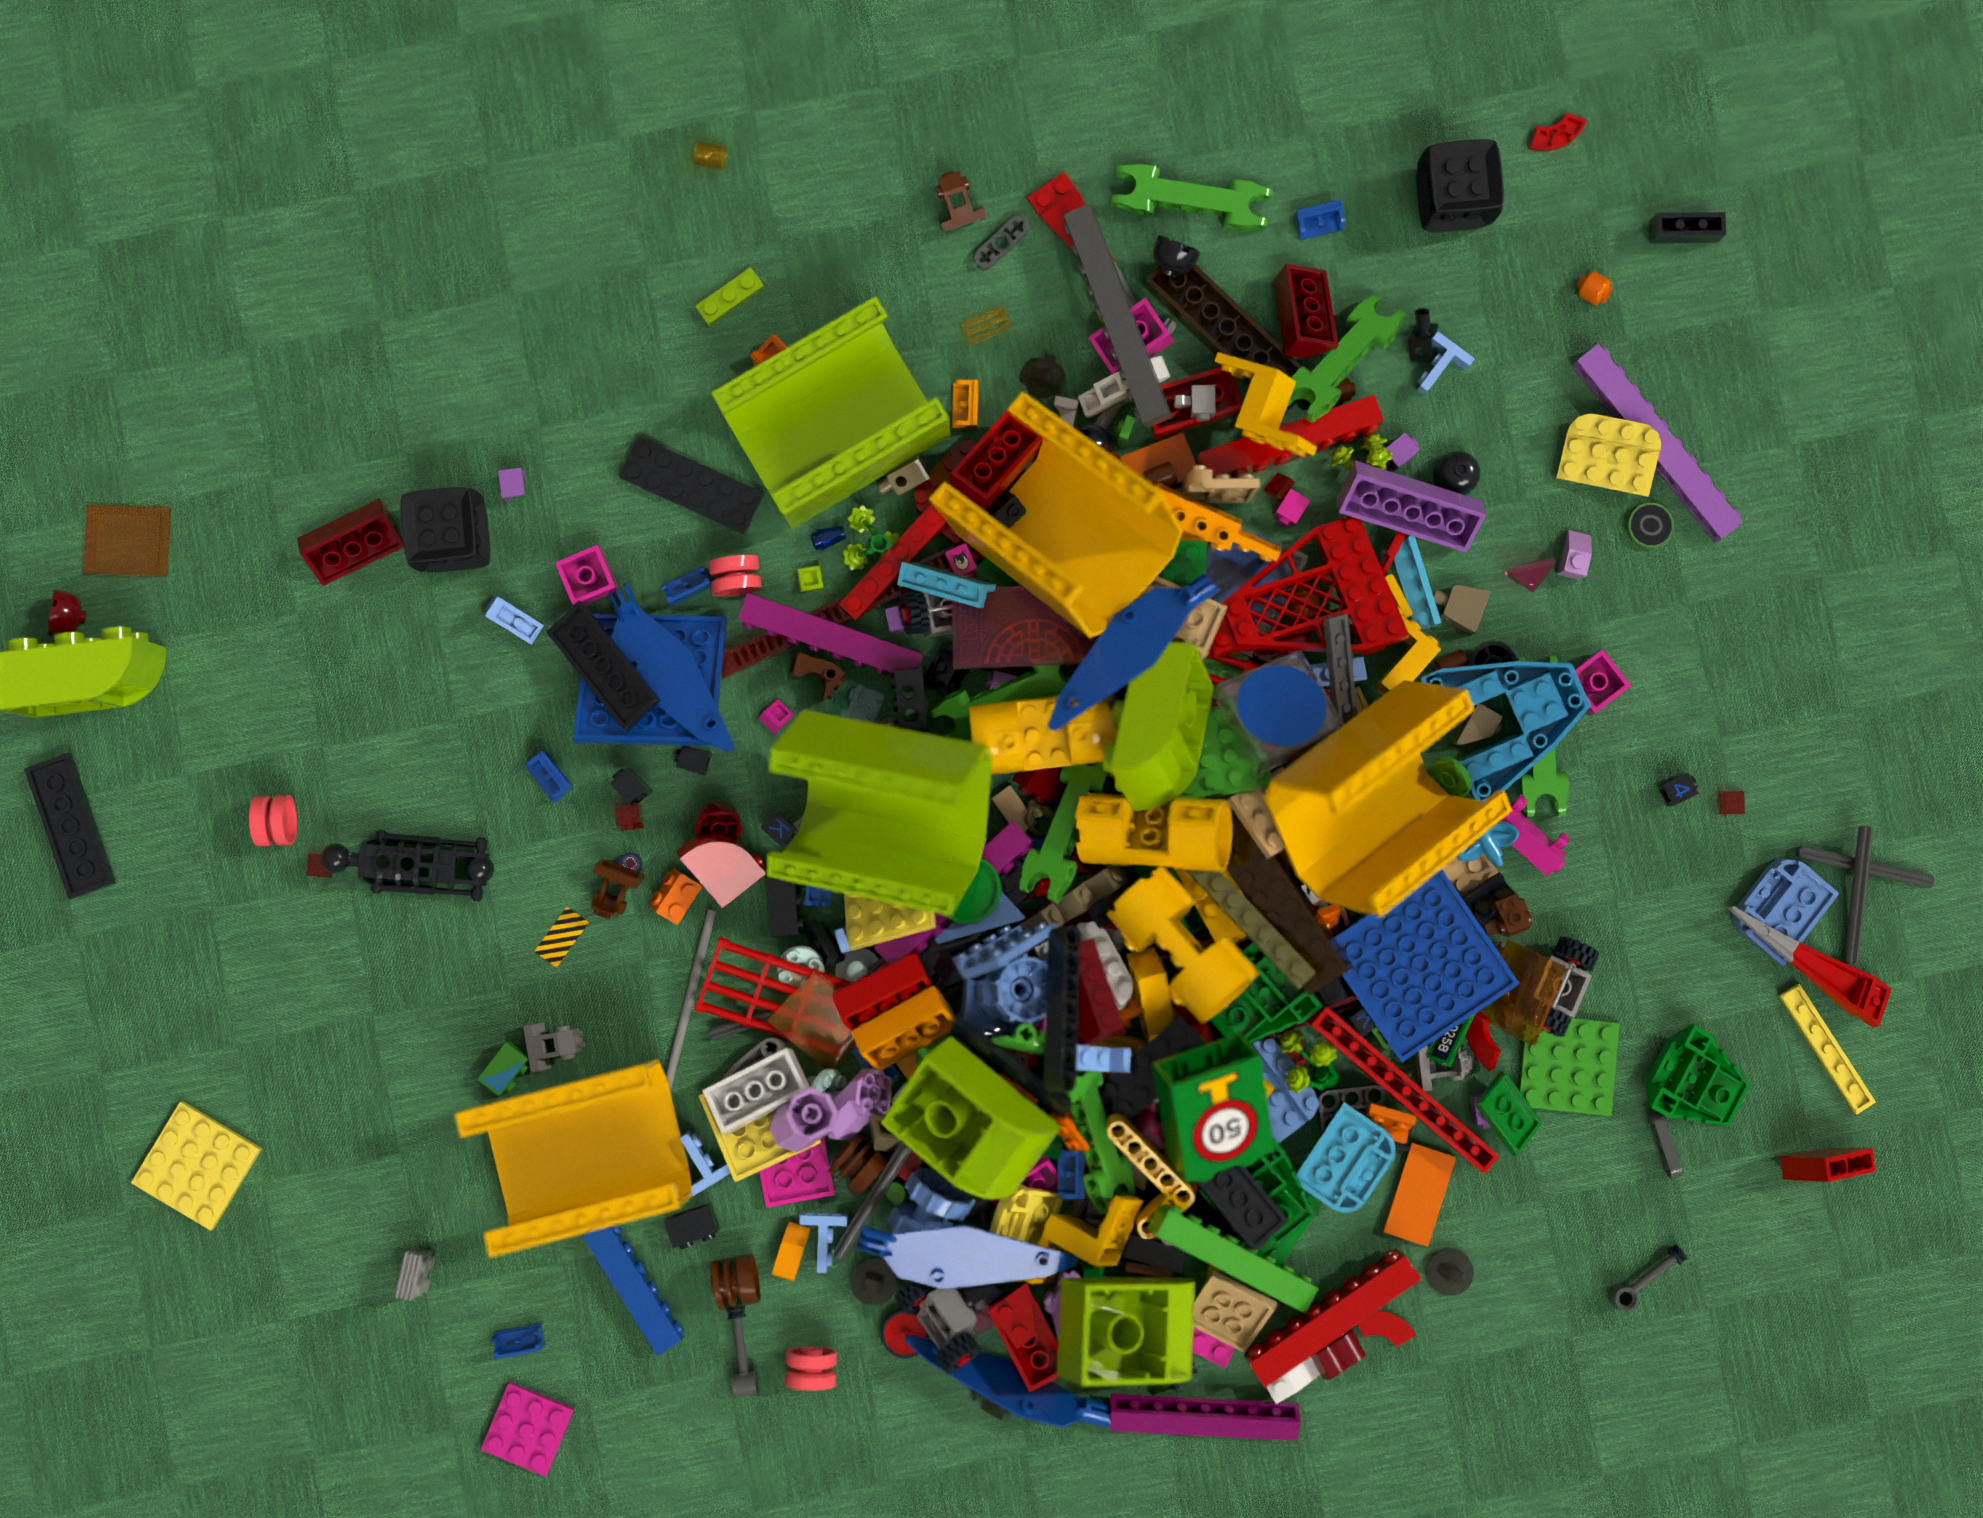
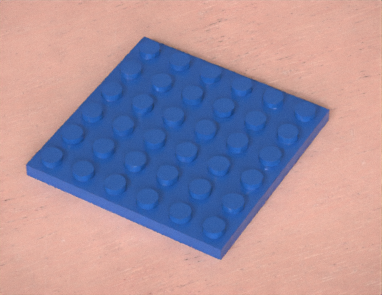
(705, 639)
(1423, 966)

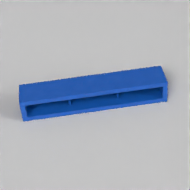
(635, 1288)

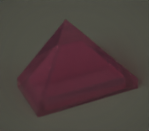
(1531, 574)

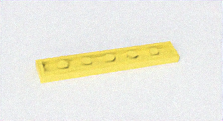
(1826, 1048)

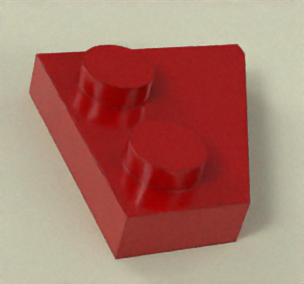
(1016, 1315)

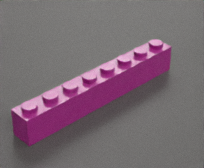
(826, 635)
(1000, 853)
(1204, 1417)

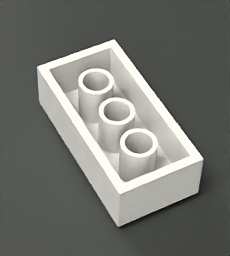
(756, 1090)

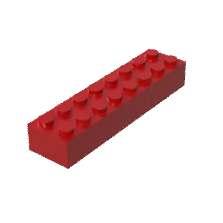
(1338, 425)
(1332, 1316)

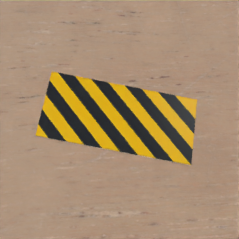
(561, 937)

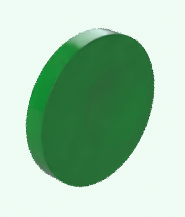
(980, 897)

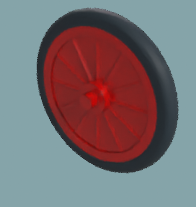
(896, 1328)

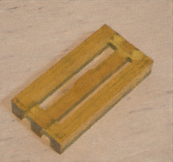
(999, 310)

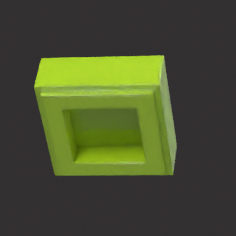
(810, 578)

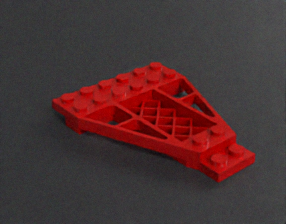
(1356, 579)

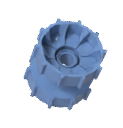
(997, 992)
(936, 1202)

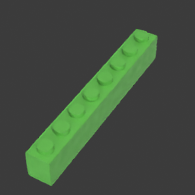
(1233, 1258)

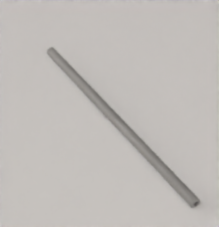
(690, 995)

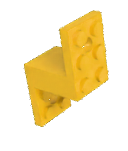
(1265, 405)
(1412, 660)
(1089, 1243)

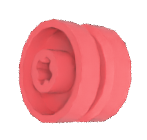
(735, 575)
(273, 820)
(810, 1368)

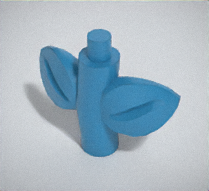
(1489, 843)

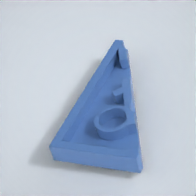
(1004, 914)

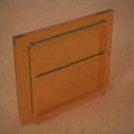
(127, 540)
(1526, 1005)
(814, 1023)

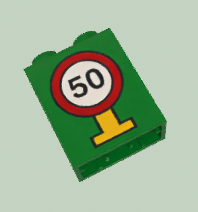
(1213, 1108)

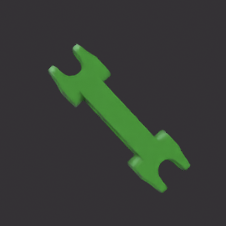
(1190, 197)
(1365, 332)
(1041, 681)
(1544, 779)
(1054, 856)
(1106, 1166)

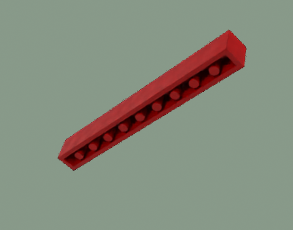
(1403, 1089)

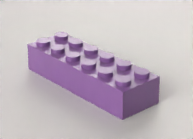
(1410, 506)

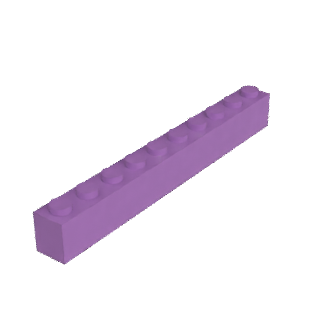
(1673, 463)

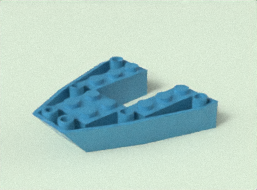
(1547, 706)

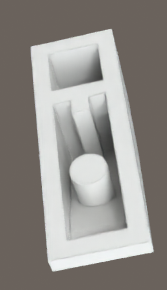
(1293, 1380)

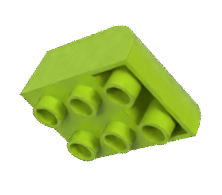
(78, 672)
(1161, 729)
(970, 1123)
(1126, 1330)

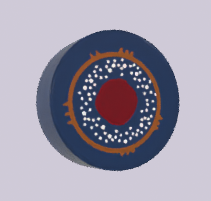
(631, 861)

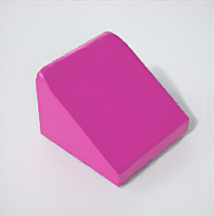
(776, 716)

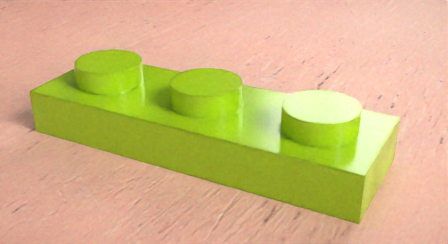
(729, 296)

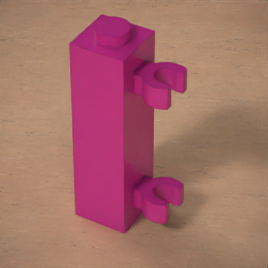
(1533, 843)

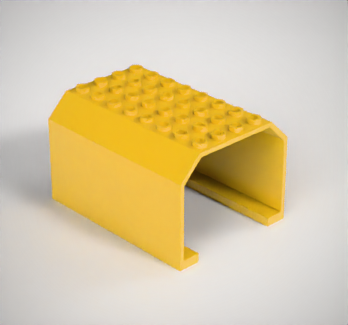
(1088, 529)
(1366, 813)
(583, 1155)

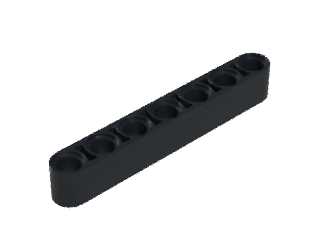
(1062, 1009)

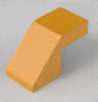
(791, 1251)

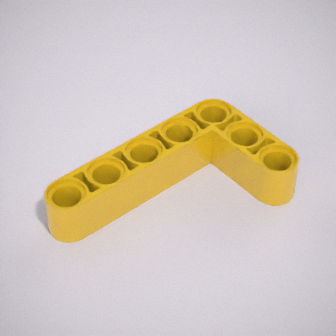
(1152, 1171)

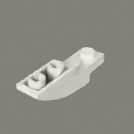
(1113, 390)

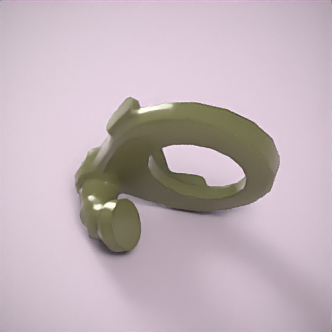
(1037, 810)

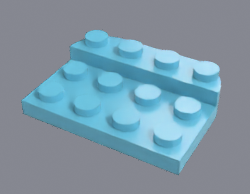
(1347, 1161)

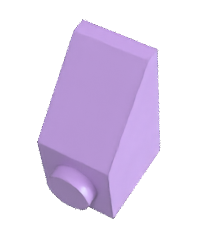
(1575, 555)

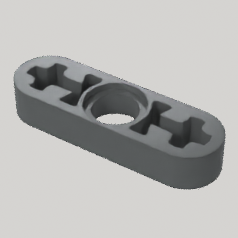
(1017, 236)
(1665, 1145)

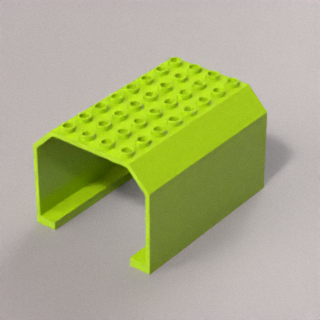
(831, 414)
(884, 811)

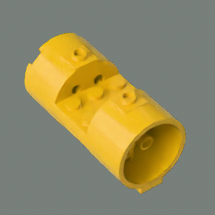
(1022, 740)
(1176, 835)
(1153, 914)

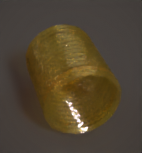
(710, 155)

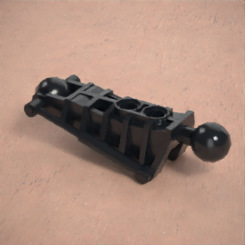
(477, 869)

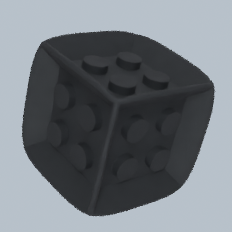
(1460, 185)
(445, 529)

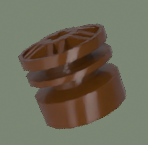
(858, 1165)
(735, 1281)

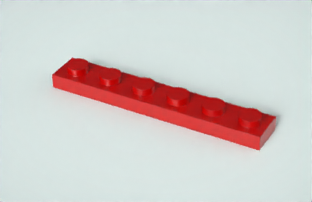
(889, 566)

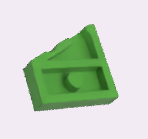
(1125, 428)

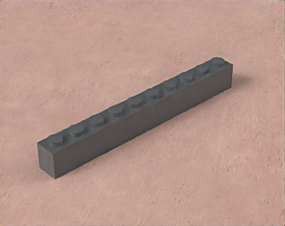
(1118, 316)

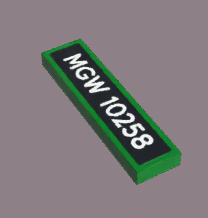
(1447, 1045)

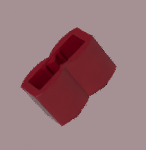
(1338, 1355)

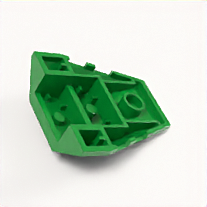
(1266, 1004)
(1695, 1080)
(1282, 1185)

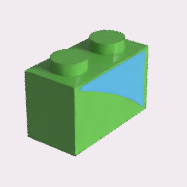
(505, 1069)

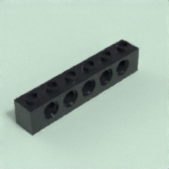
(910, 677)

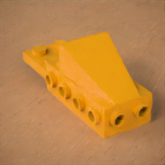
(1220, 527)

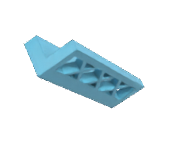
(944, 583)
(1415, 584)

